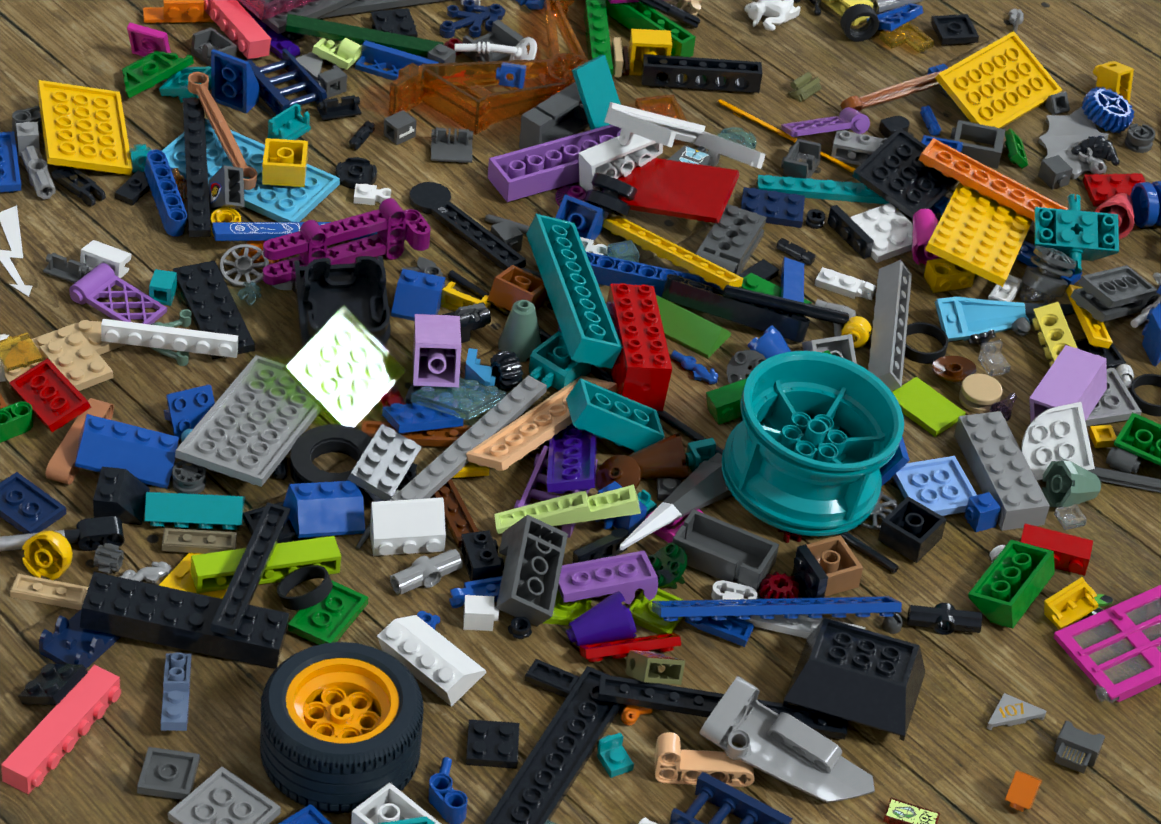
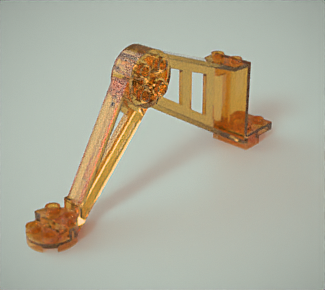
(444, 84)

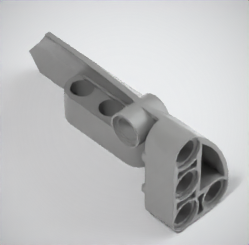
(783, 746)

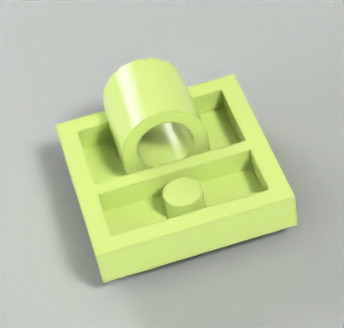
(341, 53)

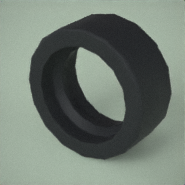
(864, 32)

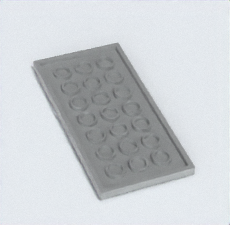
(251, 424)

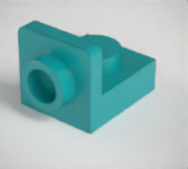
(613, 755)

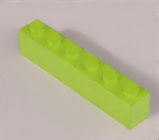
(217, 569)

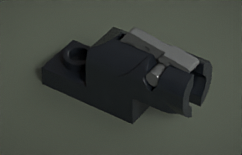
(471, 318)

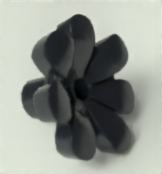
(983, 338)

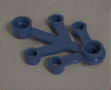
(492, 12)

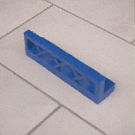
(386, 57)

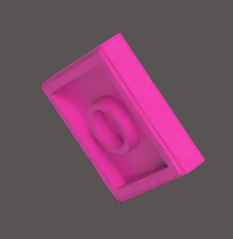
(147, 40)

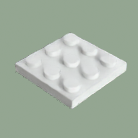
(888, 229)

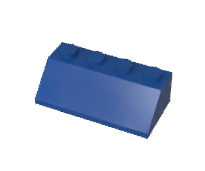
(119, 445)

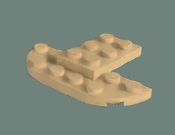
(75, 353)

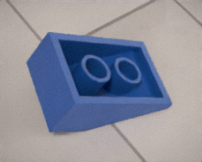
(233, 82)

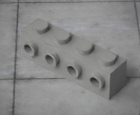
(854, 147)

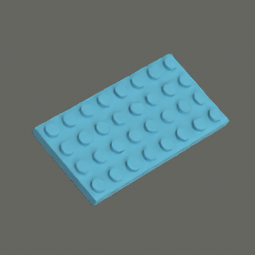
(274, 202)

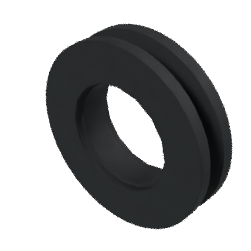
(321, 441)

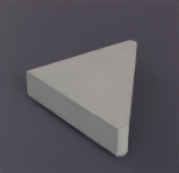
(311, 63)

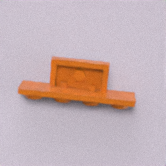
(177, 11)

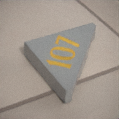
(1014, 712)

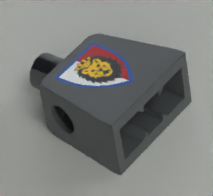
(227, 188)

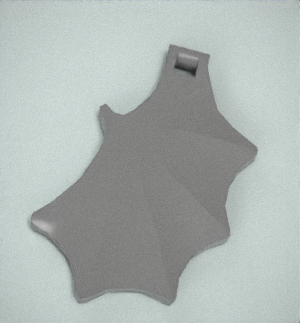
(1067, 133)

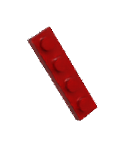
(619, 648)

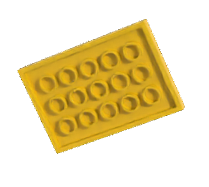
(998, 83)
(84, 128)

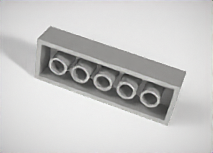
(1001, 469)

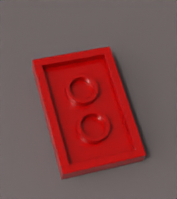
(1104, 186)

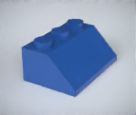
(325, 508)

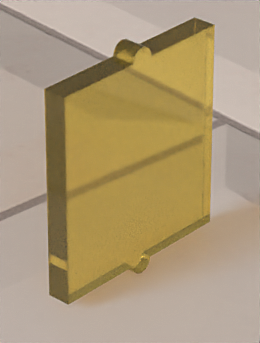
(18, 352)

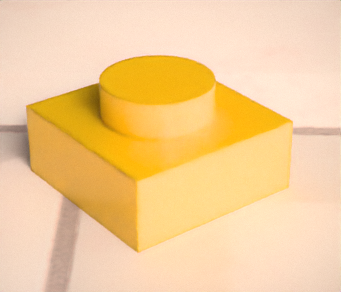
(1102, 436)

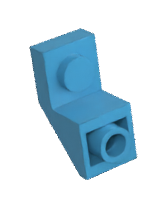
(478, 372)

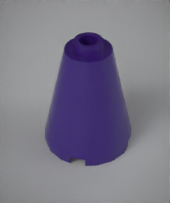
(603, 623)

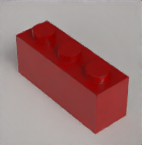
(1070, 551)

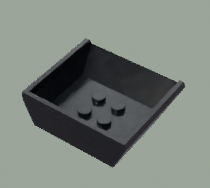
(858, 677)

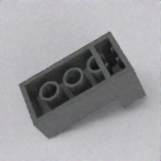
(531, 569)

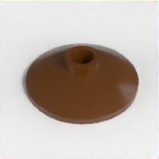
(953, 368)
(628, 470)

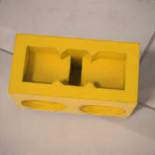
(946, 276)

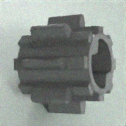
(108, 558)

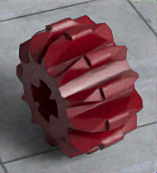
(778, 587)

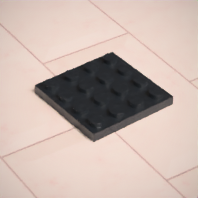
(901, 177)

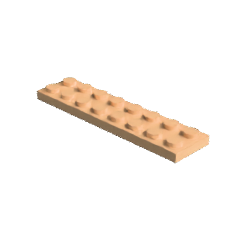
(529, 430)

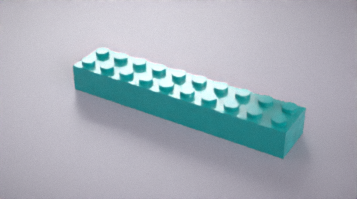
(574, 292)

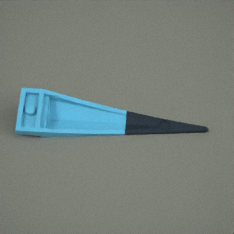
(968, 316)

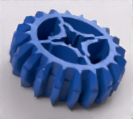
(1108, 109)

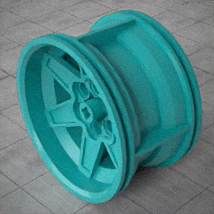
(821, 444)

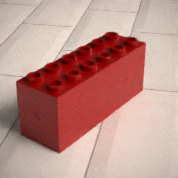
(644, 361)

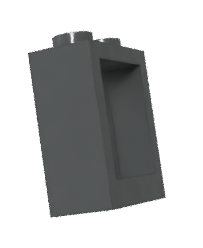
(982, 134)

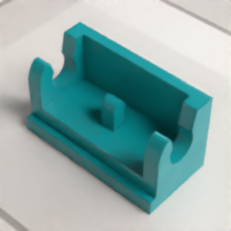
(289, 124)

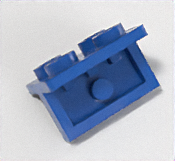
(188, 407)

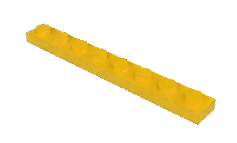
(672, 252)

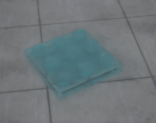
(462, 401)

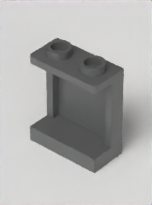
(500, 35)

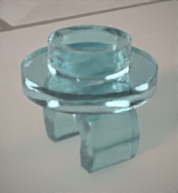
(250, 289)

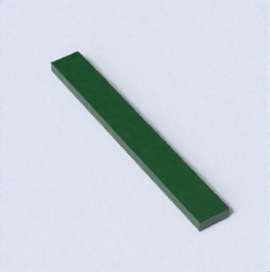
(339, 31)

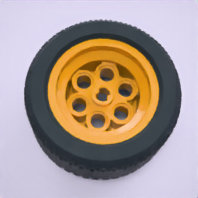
(340, 725)

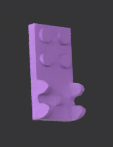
(607, 576)

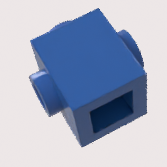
(982, 512)

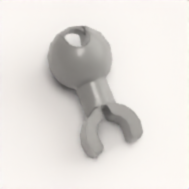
(1096, 166)

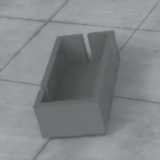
(553, 119)
(725, 550)

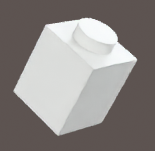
(479, 613)

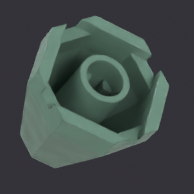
(1069, 484)

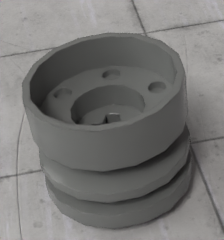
(1050, 267)

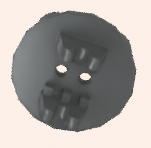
(739, 364)

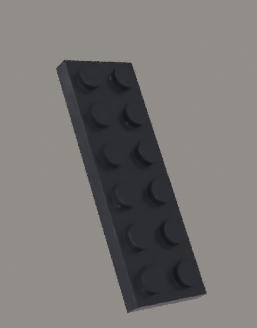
(212, 303)

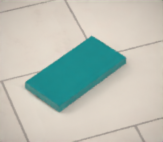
(596, 90)

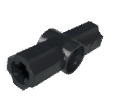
(944, 618)

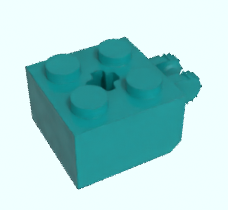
(554, 365)

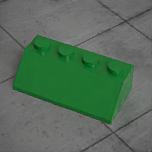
(1141, 438)
(1013, 582)

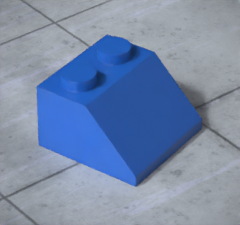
(586, 217)
(417, 294)
(1152, 335)

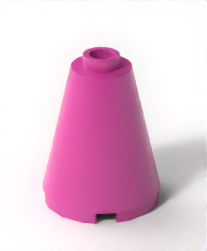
(923, 227)

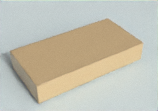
(617, 57)

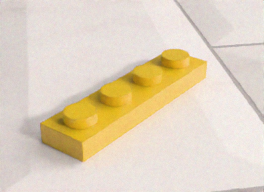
(1094, 330)

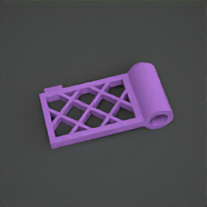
(848, 119)
(98, 285)

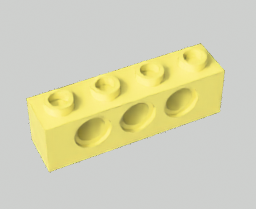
(1052, 330)

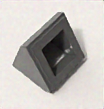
(1057, 103)

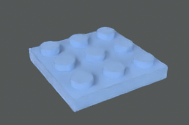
(936, 484)

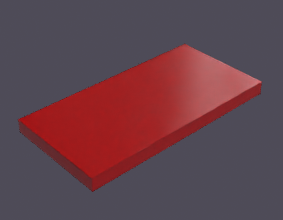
(681, 189)

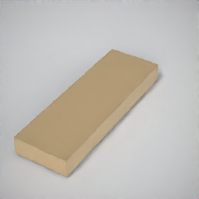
(48, 591)

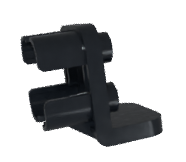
(327, 287)

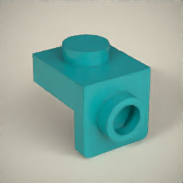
(138, 156)
(699, 451)

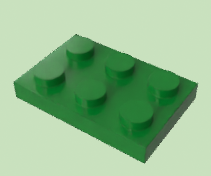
(330, 617)

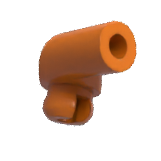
(632, 713)

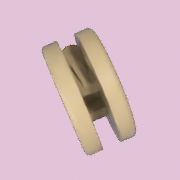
(979, 393)

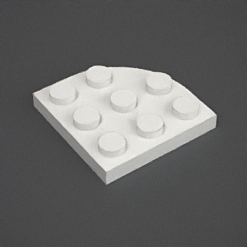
(1057, 436)

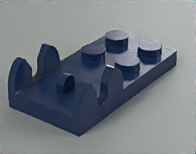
(74, 644)

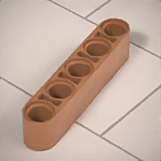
(62, 464)

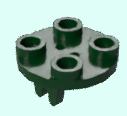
(669, 565)

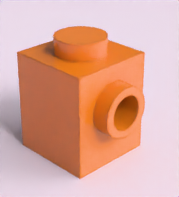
(1023, 791)

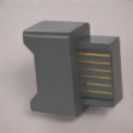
(1077, 748)

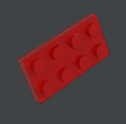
(50, 395)

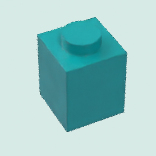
(163, 286)

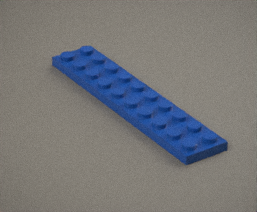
(777, 606)

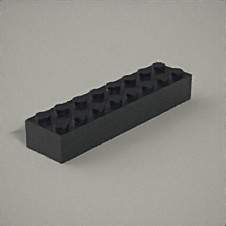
(180, 620)

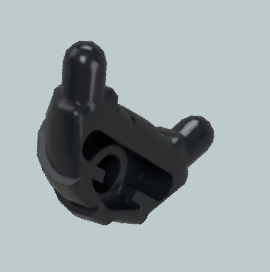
(1100, 147)

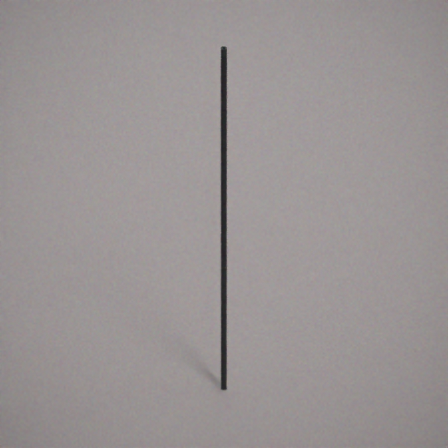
(603, 375)

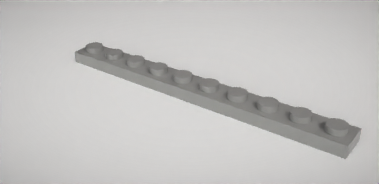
(455, 456)

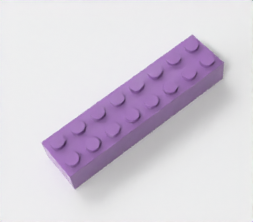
(544, 165)

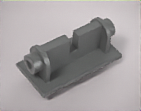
(68, 271)

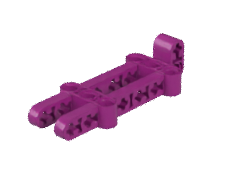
(312, 240)

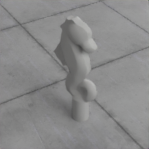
(150, 574)

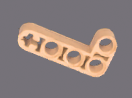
(685, 766)

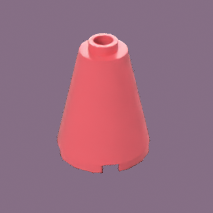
(1123, 206)

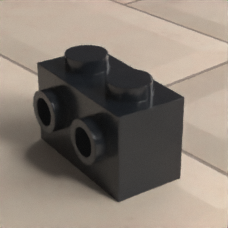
(481, 555)

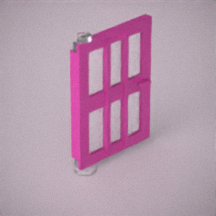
(1119, 646)

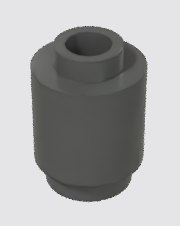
(1123, 460)

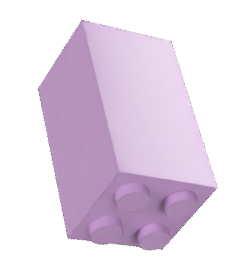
(436, 350)
(1071, 379)

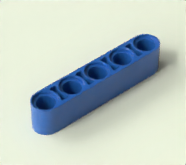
(165, 193)

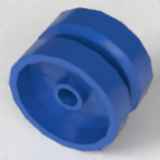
(1147, 204)

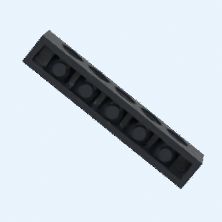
(701, 73)

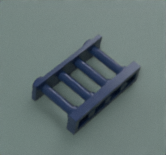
(275, 97)
(730, 801)

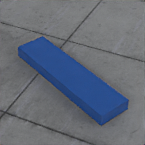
(792, 280)

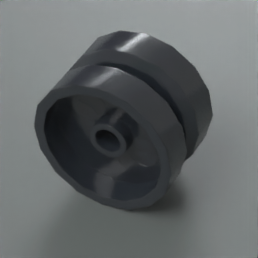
(611, 193)

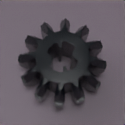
(506, 369)

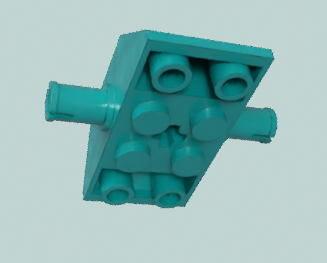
(1077, 232)

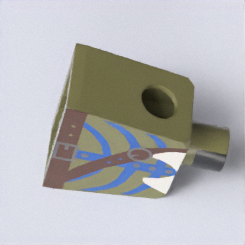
(644, 667)

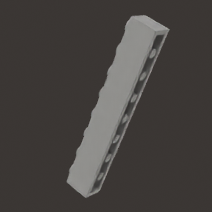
(890, 324)

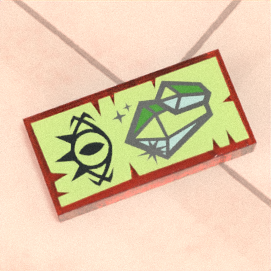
(905, 813)

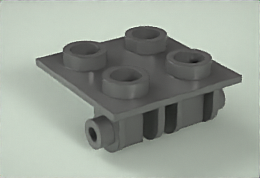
(451, 147)

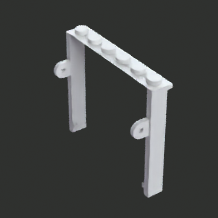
(666, 129)

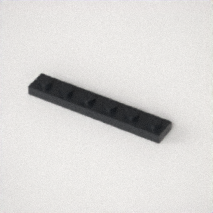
(477, 236)

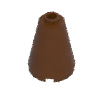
(663, 459)

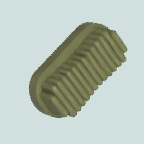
(804, 87)

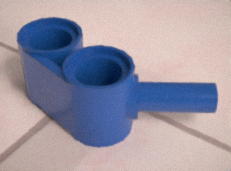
(447, 801)

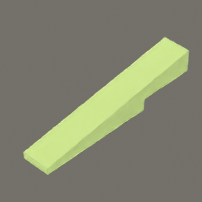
(574, 508)

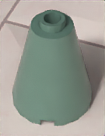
(521, 331)

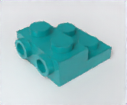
(178, 83)

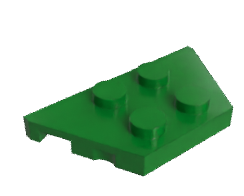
(152, 70)

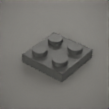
(168, 773)

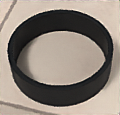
(929, 329)
(1145, 407)
(310, 598)

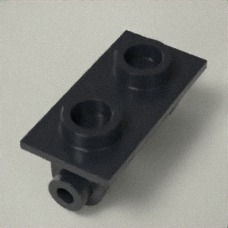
(332, 109)

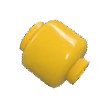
(860, 330)

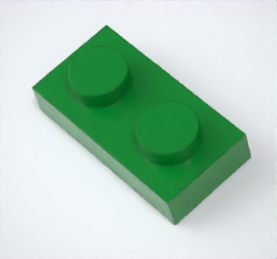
(1016, 149)

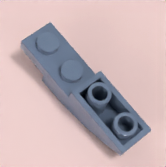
(176, 692)

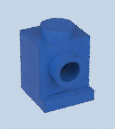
(518, 72)

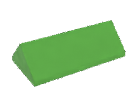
(690, 329)

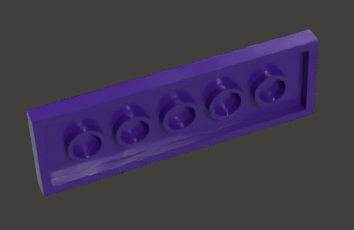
(571, 460)

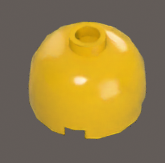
(47, 554)

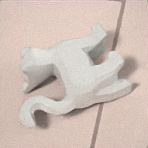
(775, 11)

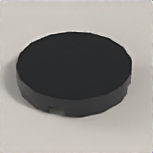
(356, 171)
(428, 195)

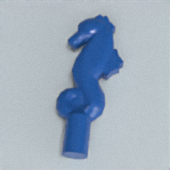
(699, 371)

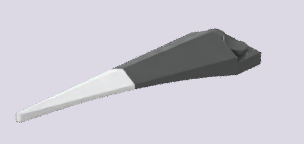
(698, 490)

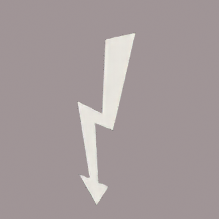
(10, 225)

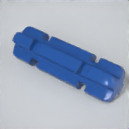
(930, 120)

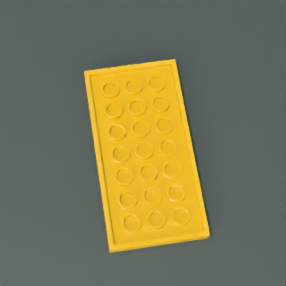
(979, 235)

